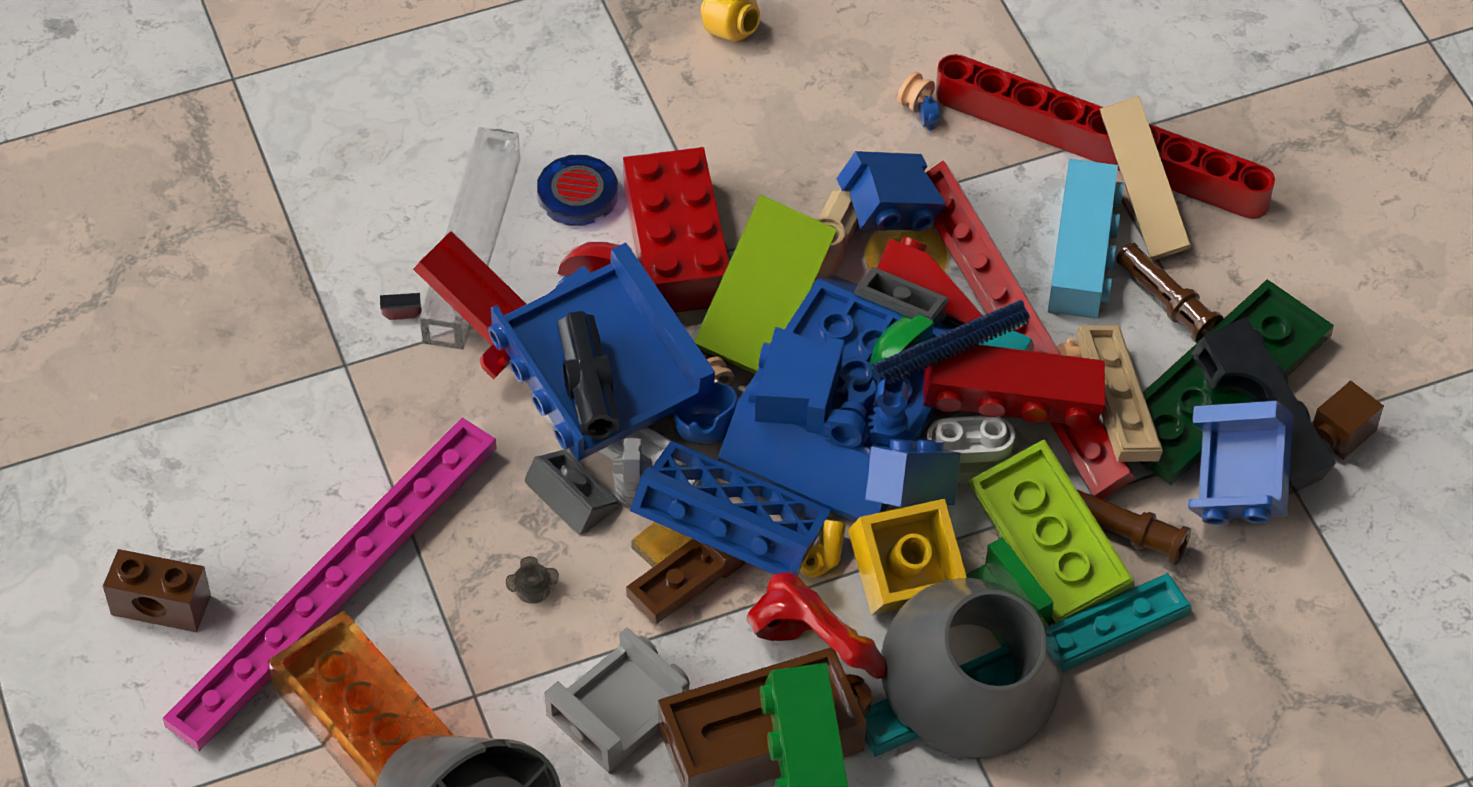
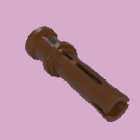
(1180, 303)
(1142, 529)

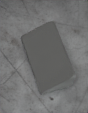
(902, 296)
(570, 490)

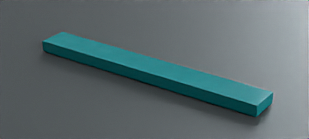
(1078, 640)

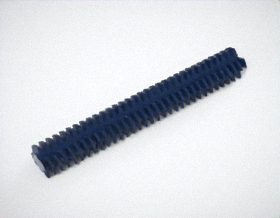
(951, 342)

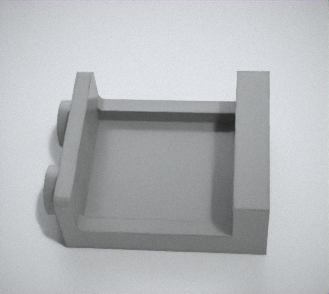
(616, 702)

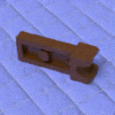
(680, 579)

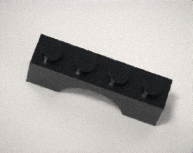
(1239, 362)

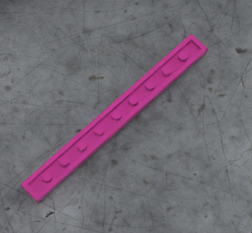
(330, 583)

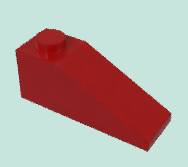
(913, 264)

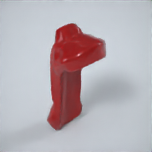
(795, 608)

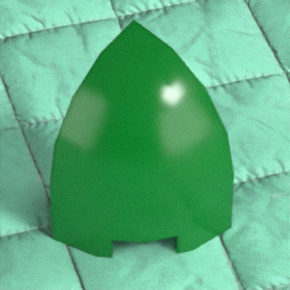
(901, 336)

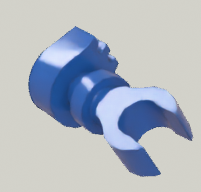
(889, 418)
(847, 425)

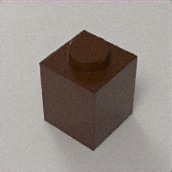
(1348, 419)

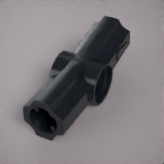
(588, 375)

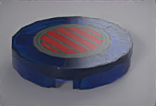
(577, 189)

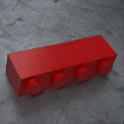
(1018, 385)

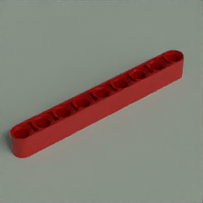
(1079, 129)

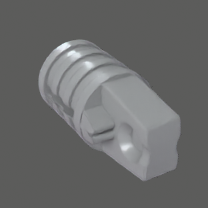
(628, 471)

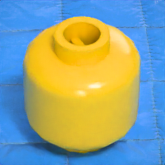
(730, 18)

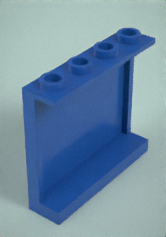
(648, 350)

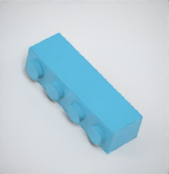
(1083, 239)

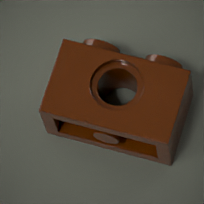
(157, 590)

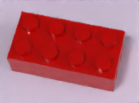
(676, 225)

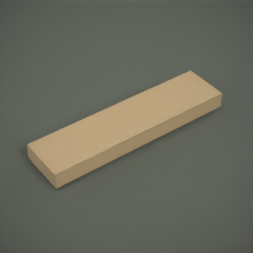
(1145, 178)
(1125, 407)

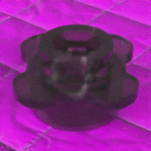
(532, 591)

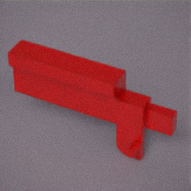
(471, 291)

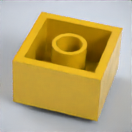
(904, 553)

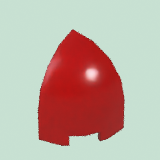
(590, 254)

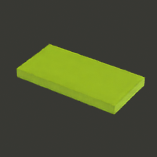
(763, 282)
(1051, 530)

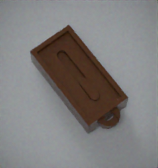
(721, 732)

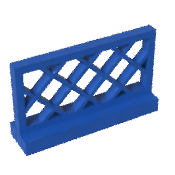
(733, 528)

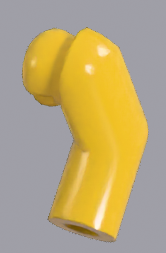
(827, 552)

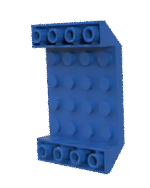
(804, 460)

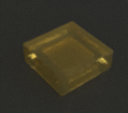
(657, 543)

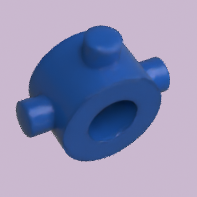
(929, 113)

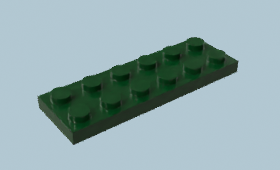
(1290, 338)

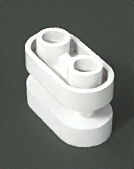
(979, 439)

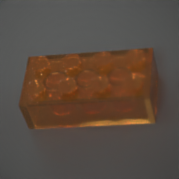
(351, 698)

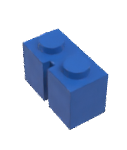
(912, 473)

